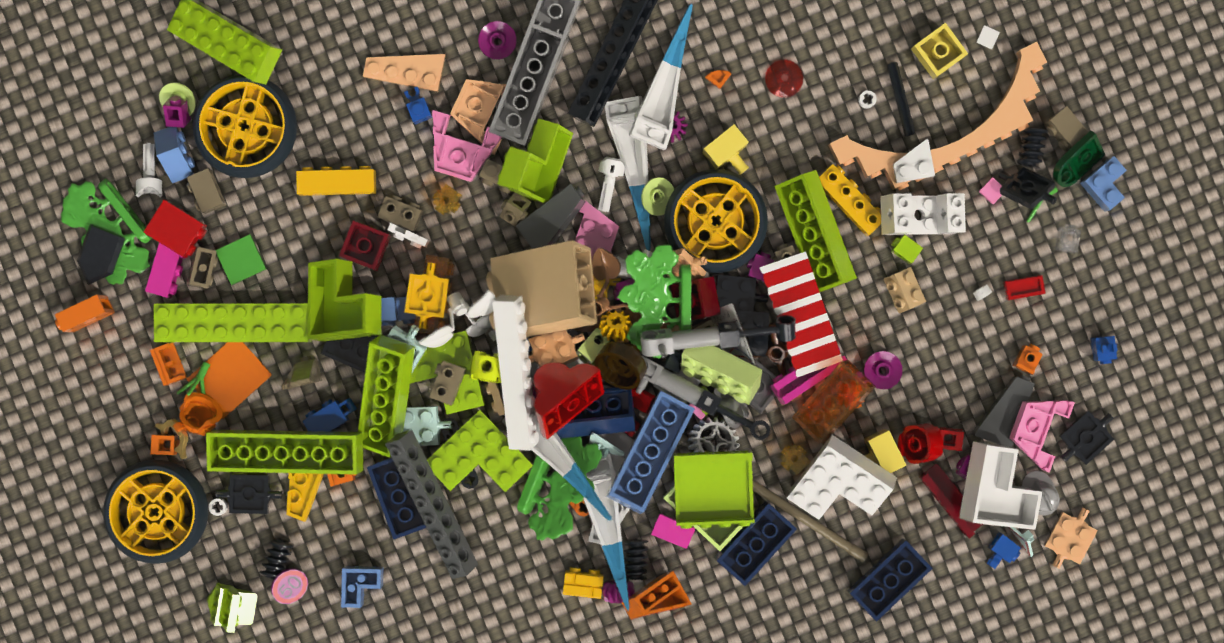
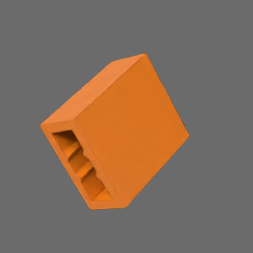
(84, 313)

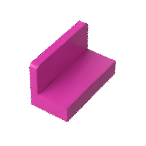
(666, 529)

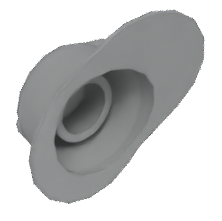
(730, 403)
(1042, 482)

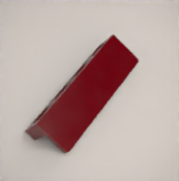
(948, 497)

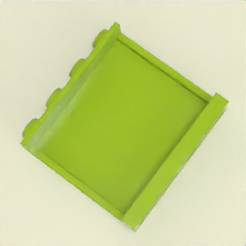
(713, 488)

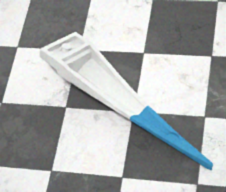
(656, 113)
(632, 153)
(559, 458)
(608, 530)

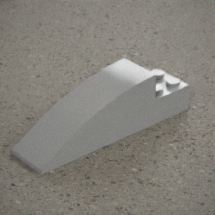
(534, 69)

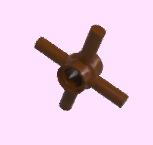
(777, 357)

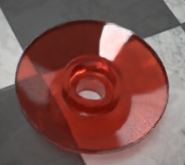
(784, 88)

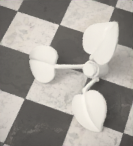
(458, 306)

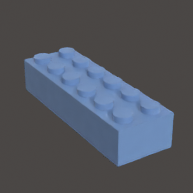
(650, 452)

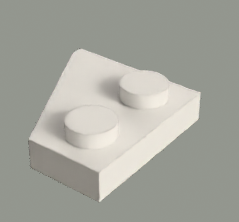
(915, 164)

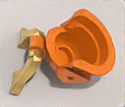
(196, 416)

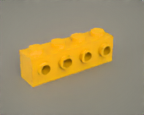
(336, 181)
(850, 200)

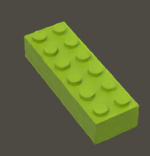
(224, 40)
(815, 229)
(385, 392)

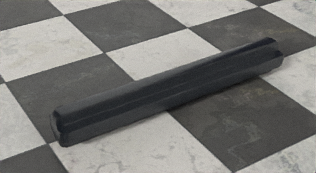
(901, 99)

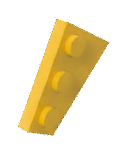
(301, 494)

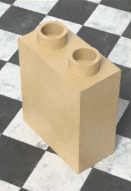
(553, 286)

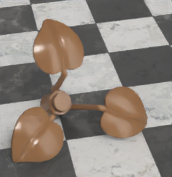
(606, 266)

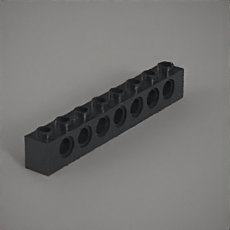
(612, 61)

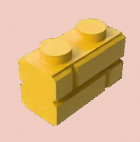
(583, 583)

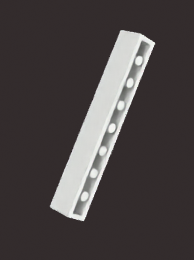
(515, 372)

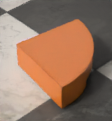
(718, 77)

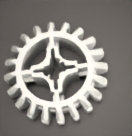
(715, 427)

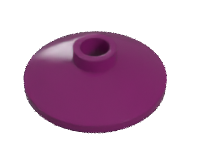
(493, 31)
(890, 363)

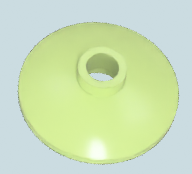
(178, 89)
(663, 191)

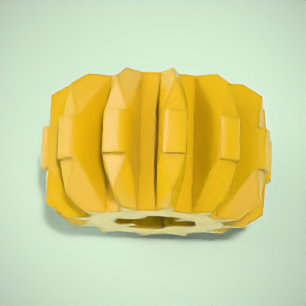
(615, 325)

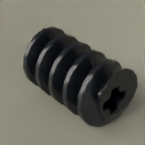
(1032, 146)
(277, 558)
(635, 559)

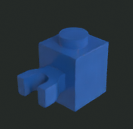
(418, 107)
(1104, 349)
(1003, 549)

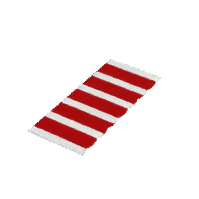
(796, 294)

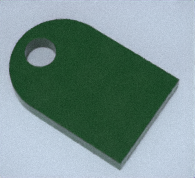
(1078, 160)

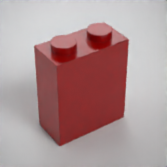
(175, 229)

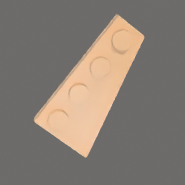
(409, 71)

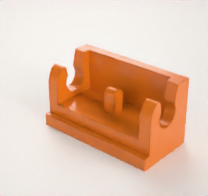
(168, 364)

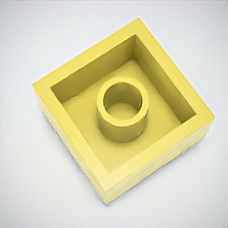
(939, 51)

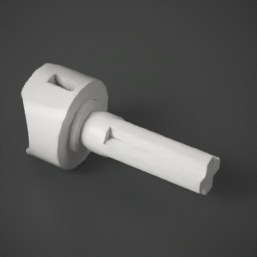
(609, 180)
(148, 183)

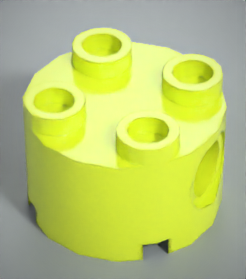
(480, 367)

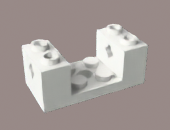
(939, 214)

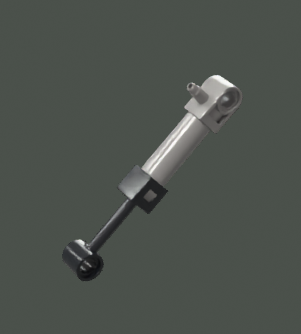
(725, 335)
(695, 395)

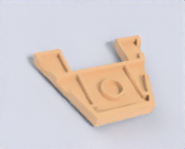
(475, 107)

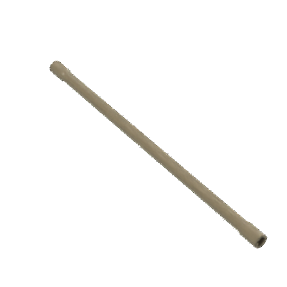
(850, 548)

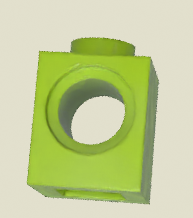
(906, 248)

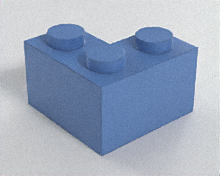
(172, 153)
(1100, 184)
(394, 310)
(355, 580)

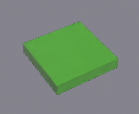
(241, 259)

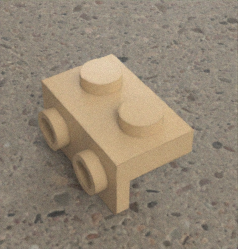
(904, 290)

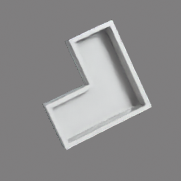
(844, 472)
(990, 493)

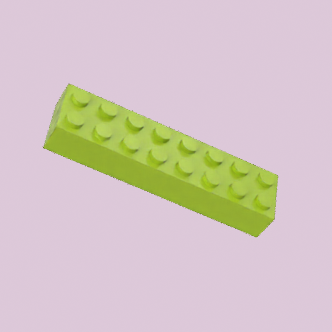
(231, 322)
(284, 451)

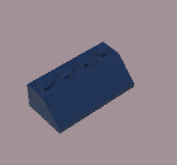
(606, 415)

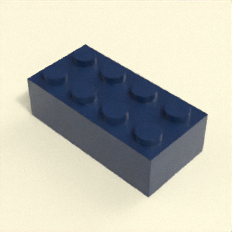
(395, 499)
(755, 543)
(889, 579)

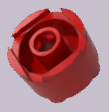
(921, 443)

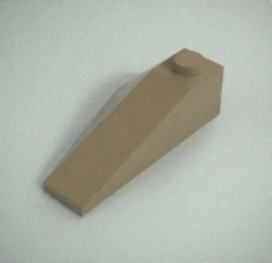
(303, 373)

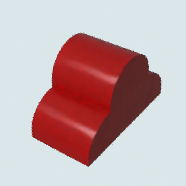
(564, 393)

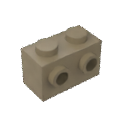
(1065, 128)
(490, 175)
(206, 191)
(400, 213)
(201, 268)
(447, 382)

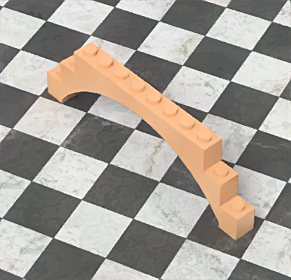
(1007, 117)

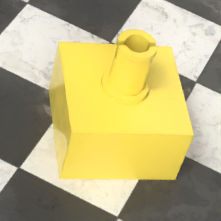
(726, 149)
(884, 451)

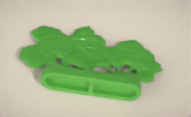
(79, 214)
(651, 293)
(558, 518)

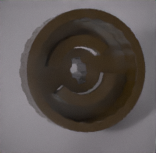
(621, 365)

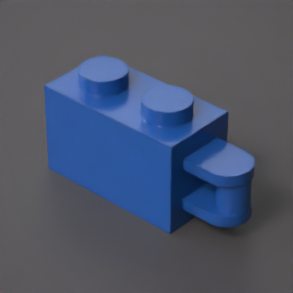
(329, 416)

